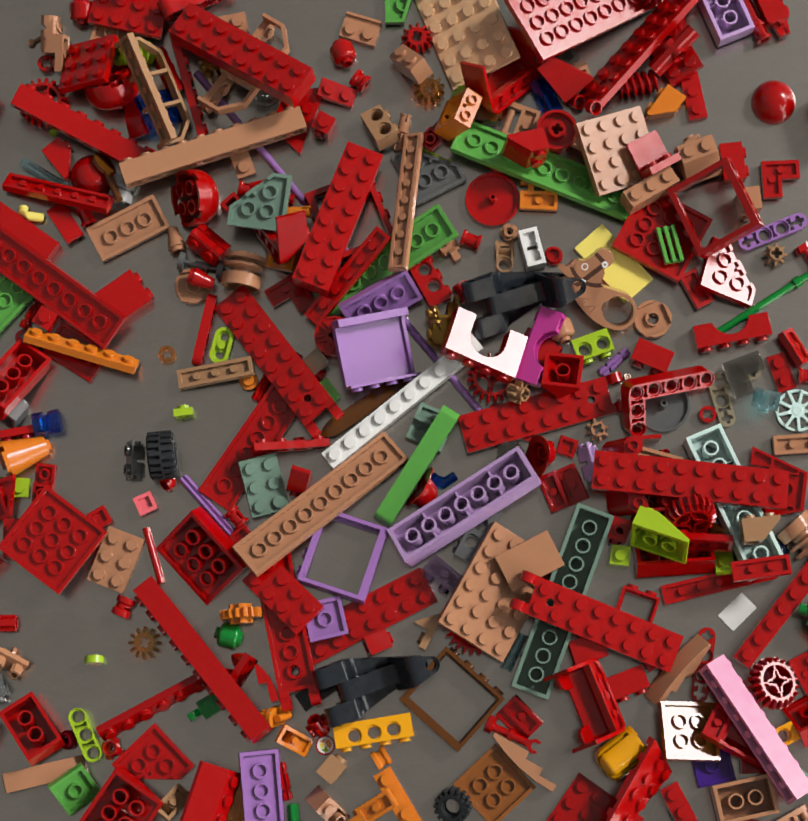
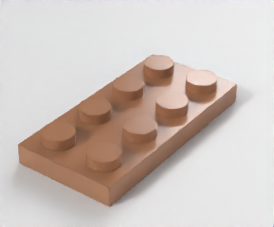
(128, 228)

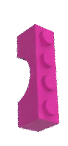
(547, 324)

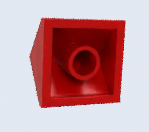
(562, 373)

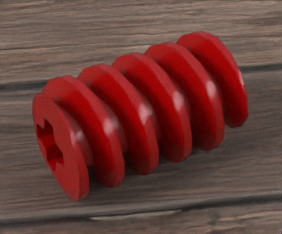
(639, 82)

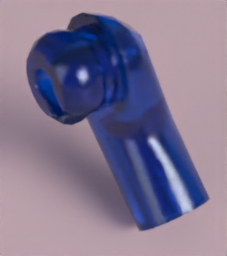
(443, 482)

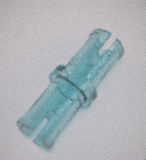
(514, 652)

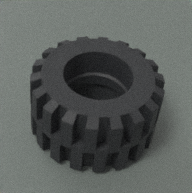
(161, 455)

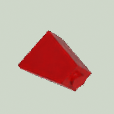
(563, 77)

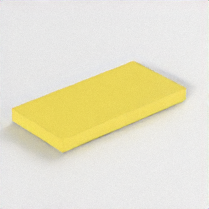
(623, 272)

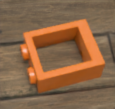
(460, 112)

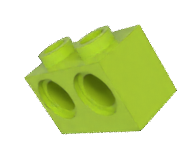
(590, 342)

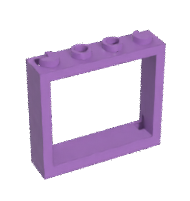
(308, 554)

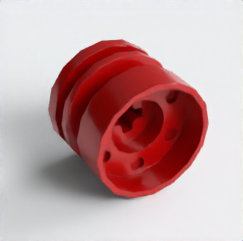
(323, 338)

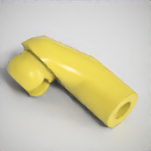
(30, 216)

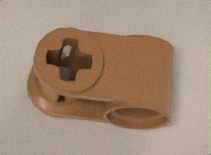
(504, 255)

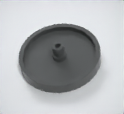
(667, 412)

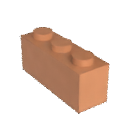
(648, 190)

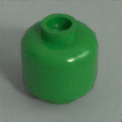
(229, 636)

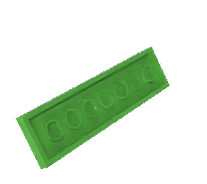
(430, 233)

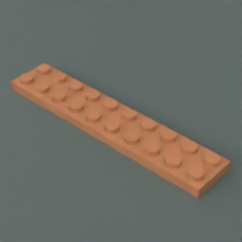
(320, 504)

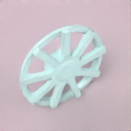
(796, 410)

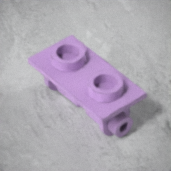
(586, 453)

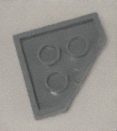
(435, 176)

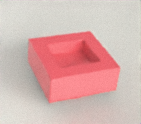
(145, 503)

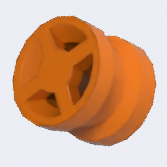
(381, 758)

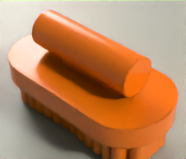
(275, 715)

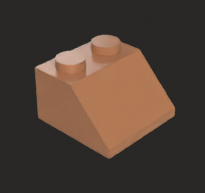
(697, 156)

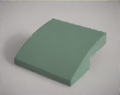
(422, 420)

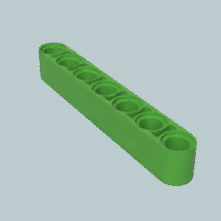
(416, 466)

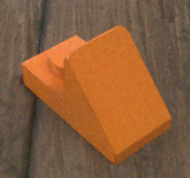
(294, 740)

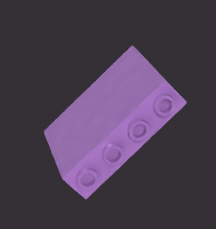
(373, 349)

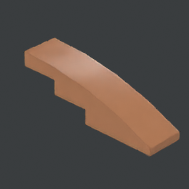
(684, 665)
(518, 756)
(39, 774)

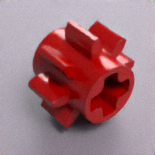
(317, 725)

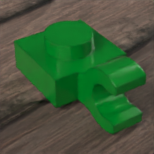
(206, 706)

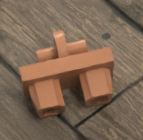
(12, 662)

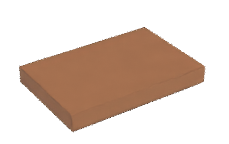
(532, 555)

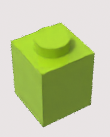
(619, 556)

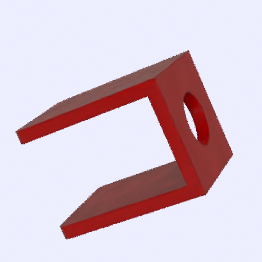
(584, 649)

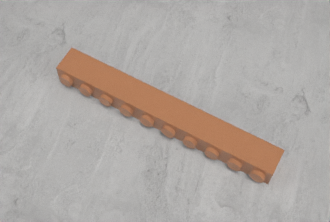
(212, 147)

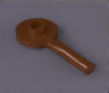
(105, 166)

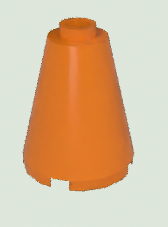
(22, 453)

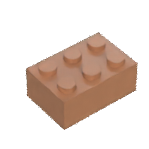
(744, 798)

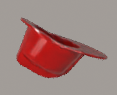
(540, 454)
(425, 490)

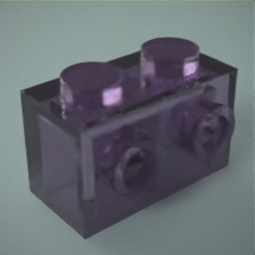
(441, 574)

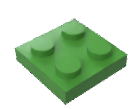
(74, 789)

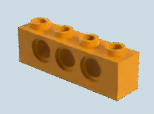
(403, 722)

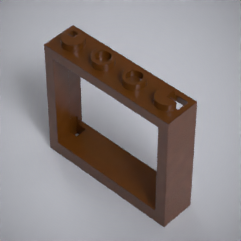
(480, 679)

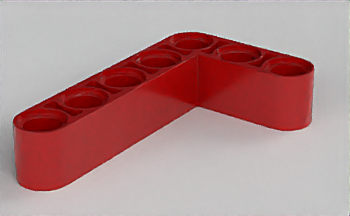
(658, 389)

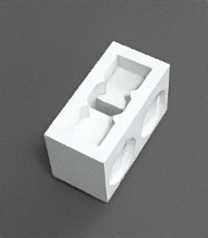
(531, 249)

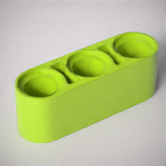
(78, 728)

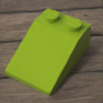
(658, 535)

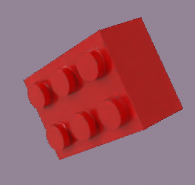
(31, 728)

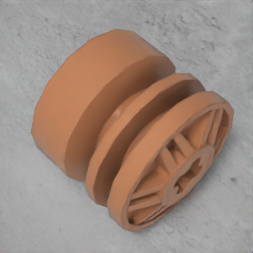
(244, 267)
(798, 533)

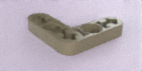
(721, 390)

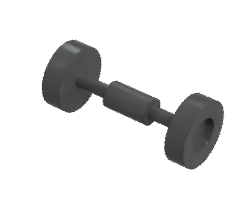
(182, 261)

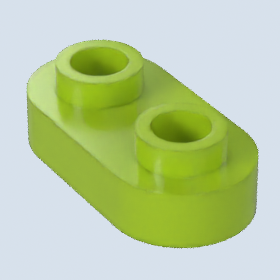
(221, 346)

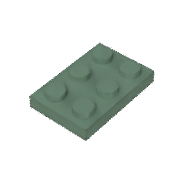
(263, 484)

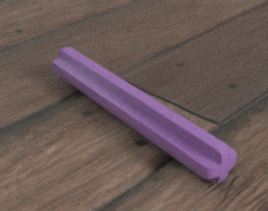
(206, 504)

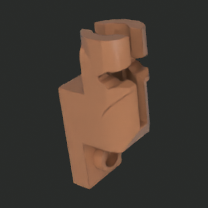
(53, 42)

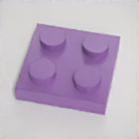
(329, 621)

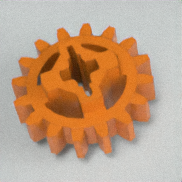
(240, 613)

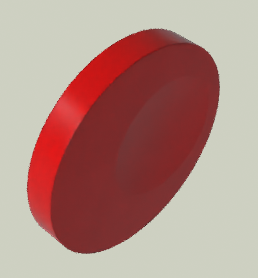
(492, 199)

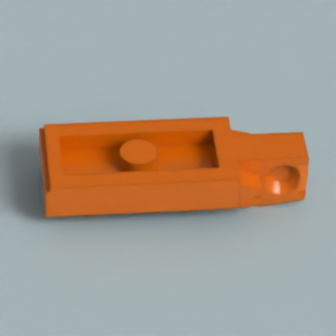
(375, 807)

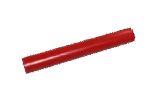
(153, 555)

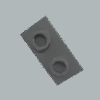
(132, 467)

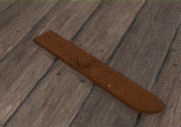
(362, 408)

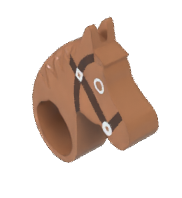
(591, 301)

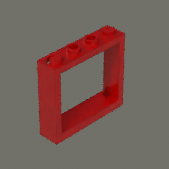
(377, 198)
(755, 220)

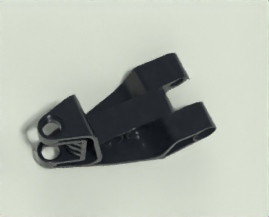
(514, 294)
(369, 680)

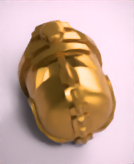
(439, 323)

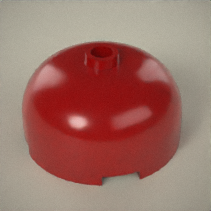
(116, 92)
(203, 195)

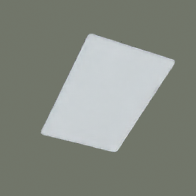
(737, 611)

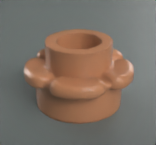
(508, 237)

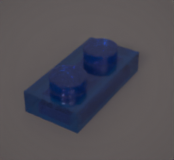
(545, 95)

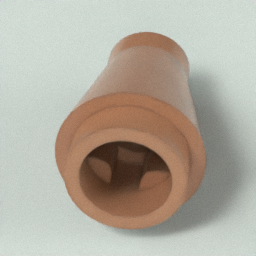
(175, 241)

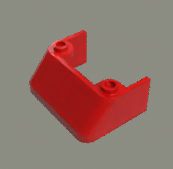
(506, 83)
(289, 235)
(623, 503)
(593, 702)

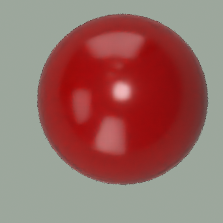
(773, 102)
(88, 177)

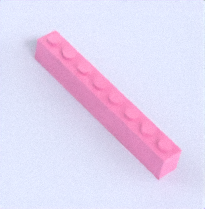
(755, 729)

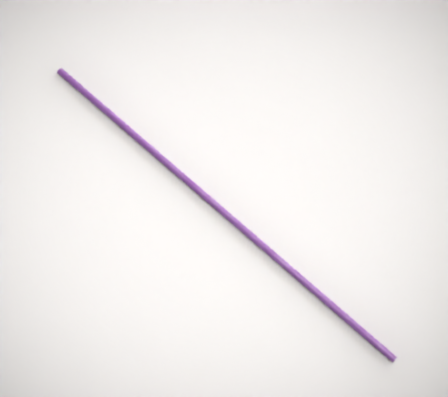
(298, 194)

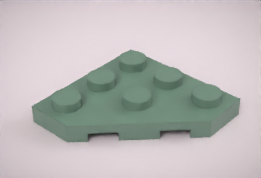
(262, 204)

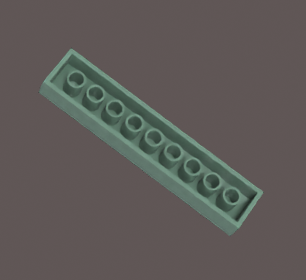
(546, 642)

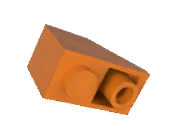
(667, 104)

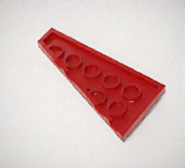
(640, 783)

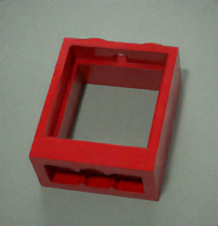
(648, 595)

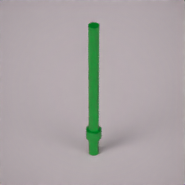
(796, 282)

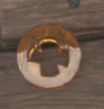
(168, 360)

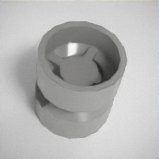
(125, 193)

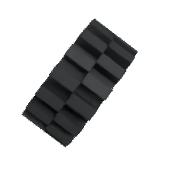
(457, 795)

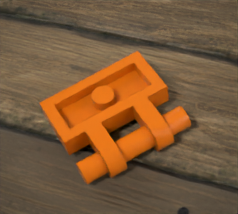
(537, 200)

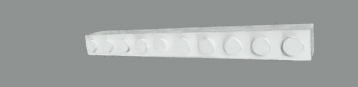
(394, 408)

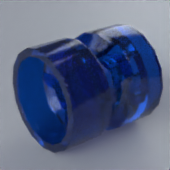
(47, 423)

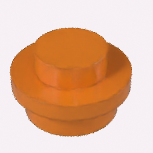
(249, 383)

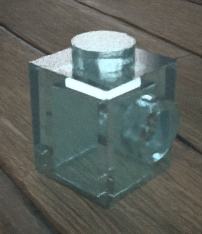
(766, 399)

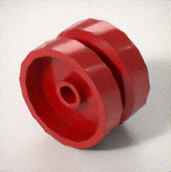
(559, 122)

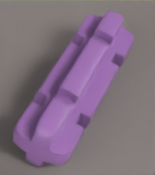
(613, 362)

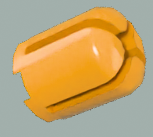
(619, 754)

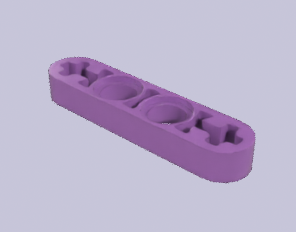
(772, 233)

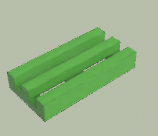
(672, 229)

